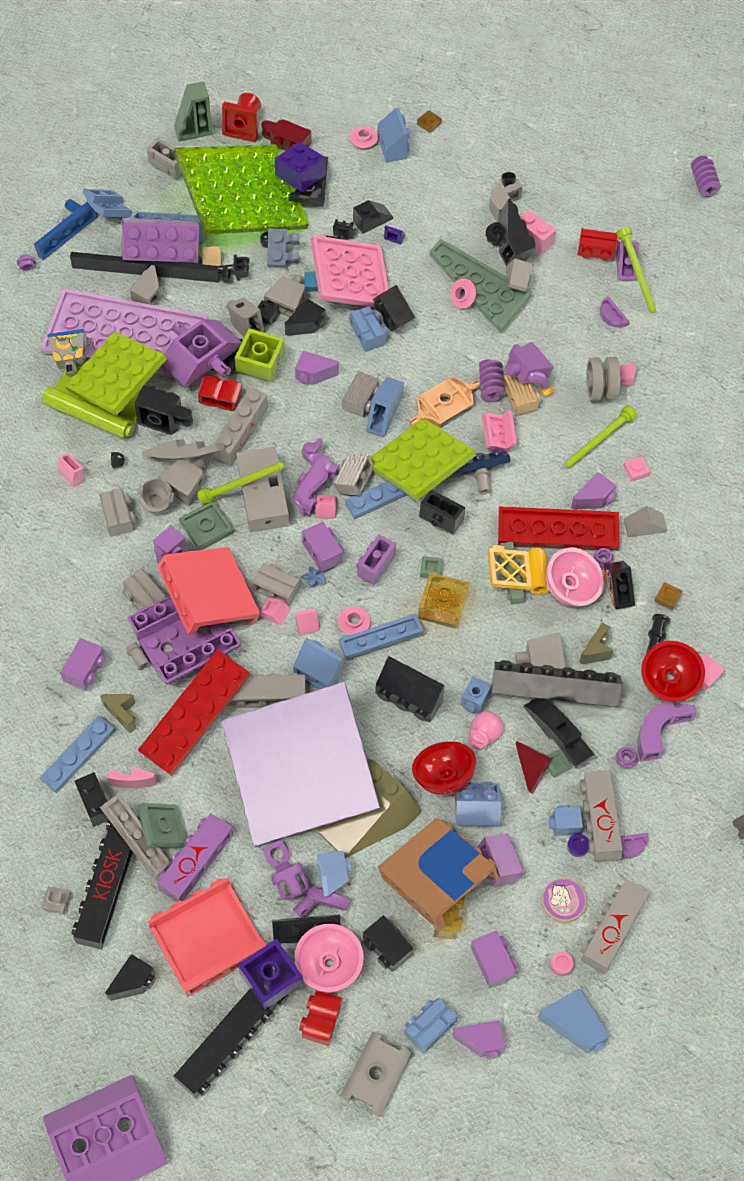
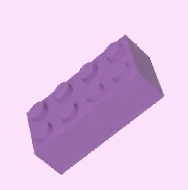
(159, 240)

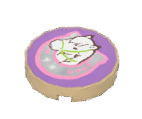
(563, 900)

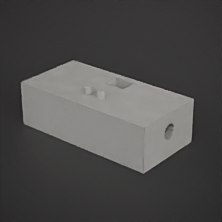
(264, 497)

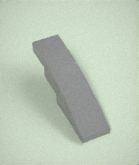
(179, 449)

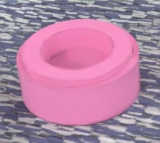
(561, 963)

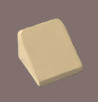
(211, 255)

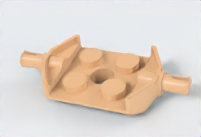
(436, 411)

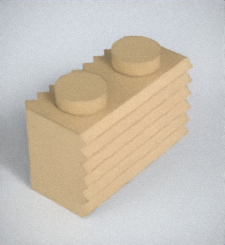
(521, 396)

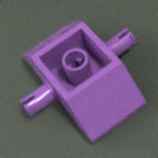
(199, 350)

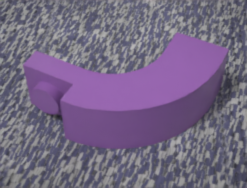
(649, 737)

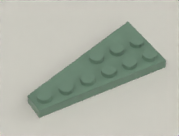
(493, 295)

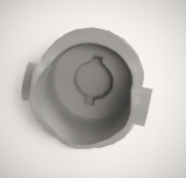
(155, 495)

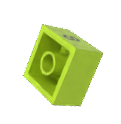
(260, 355)

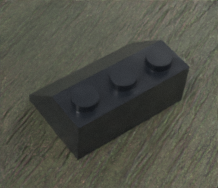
(409, 689)

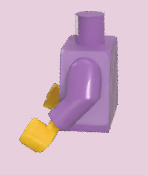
(530, 366)

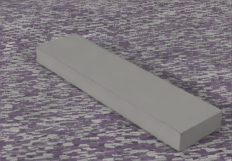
(132, 832)

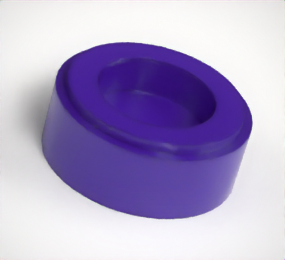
(578, 845)

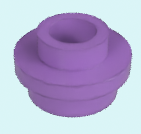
(26, 262)
(605, 553)
(626, 751)

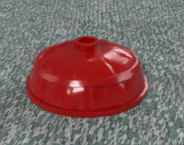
(680, 662)
(444, 767)

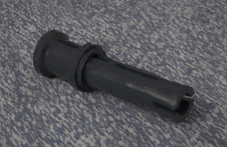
(657, 632)

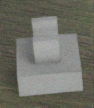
(56, 900)

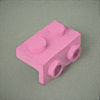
(499, 431)

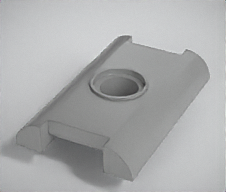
(381, 1057)

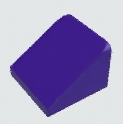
(393, 234)

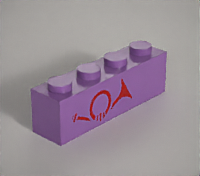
(195, 858)

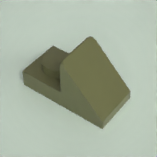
(596, 648)
(119, 707)

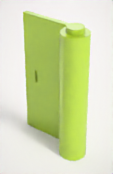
(77, 407)

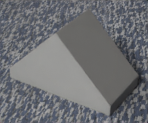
(518, 274)
(645, 522)

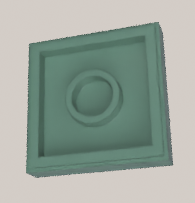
(206, 525)
(162, 825)

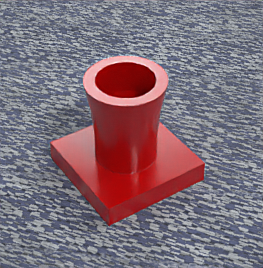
(241, 119)

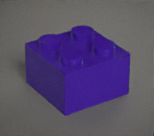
(300, 166)
(270, 974)

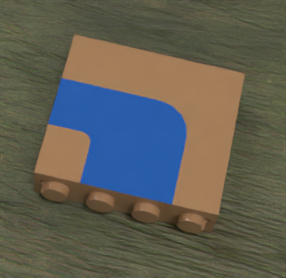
(436, 870)

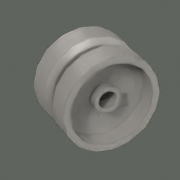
(603, 378)

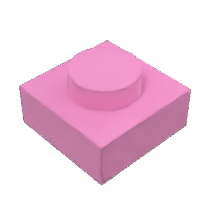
(636, 468)

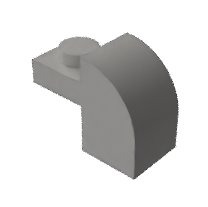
(500, 196)

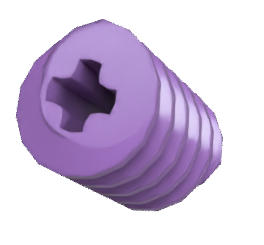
(705, 175)
(491, 380)

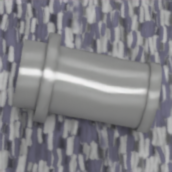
(483, 481)
(134, 650)

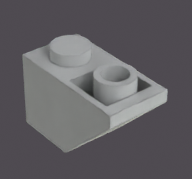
(146, 289)

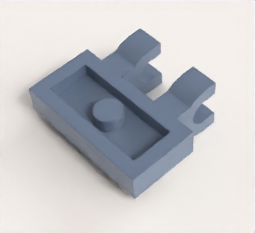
(277, 246)

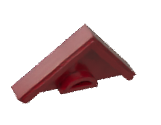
(533, 765)

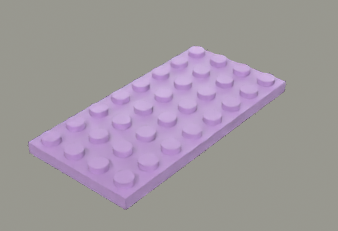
(104, 315)

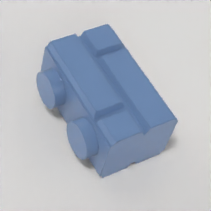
(367, 328)
(429, 1025)

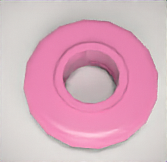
(363, 143)
(470, 293)
(349, 628)

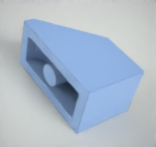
(333, 870)

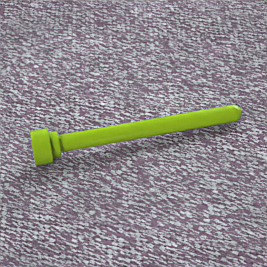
(625, 236)
(627, 415)
(208, 495)

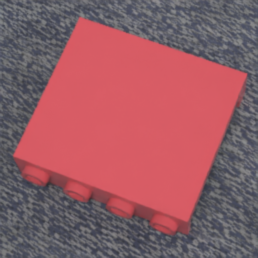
(207, 588)
(205, 936)

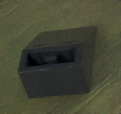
(513, 235)

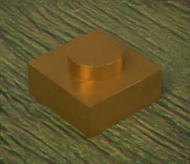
(429, 121)
(668, 595)

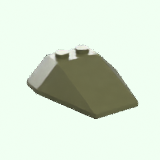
(366, 829)

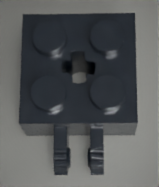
(161, 410)

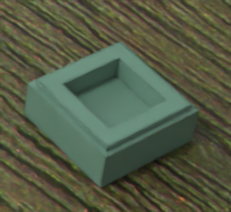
(430, 564)
(559, 763)

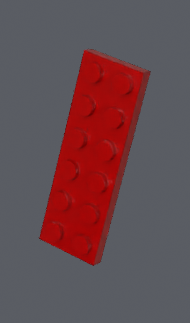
(558, 528)
(194, 712)

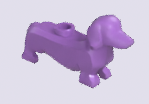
(315, 478)

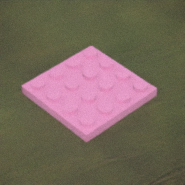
(348, 270)

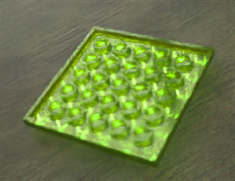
(238, 189)

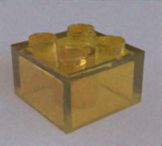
(443, 600)

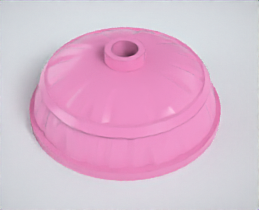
(580, 572)
(325, 944)

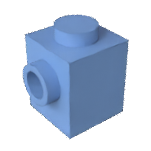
(475, 695)
(566, 820)

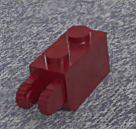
(285, 133)

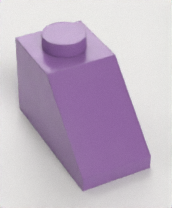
(624, 266)
(315, 368)
(595, 493)
(482, 1038)

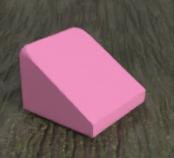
(627, 373)
(325, 506)
(275, 610)
(307, 621)

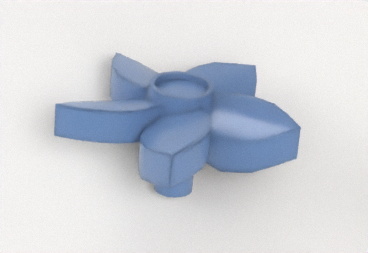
(314, 576)

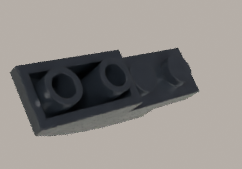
(560, 729)

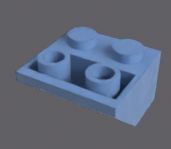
(393, 136)
(319, 665)
(478, 804)

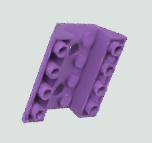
(162, 626)
(109, 1152)

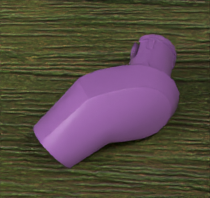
(315, 896)

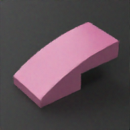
(138, 779)

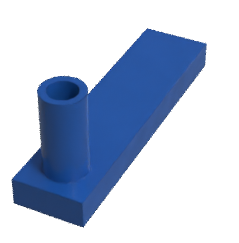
(60, 234)

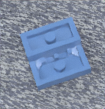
(106, 203)

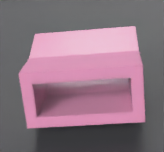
(70, 469)
(712, 671)

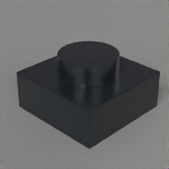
(268, 311)

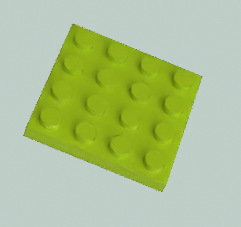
(115, 372)
(421, 458)

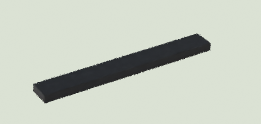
(163, 268)

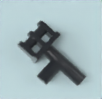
(342, 230)
(239, 267)

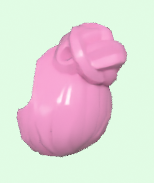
(485, 730)

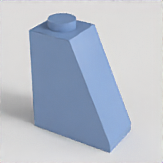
(384, 406)
(576, 1022)

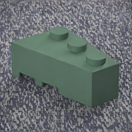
(194, 113)

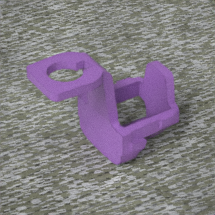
(286, 872)

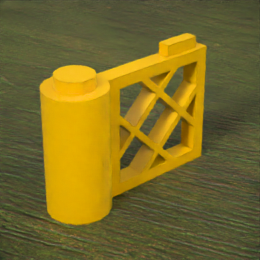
(532, 570)

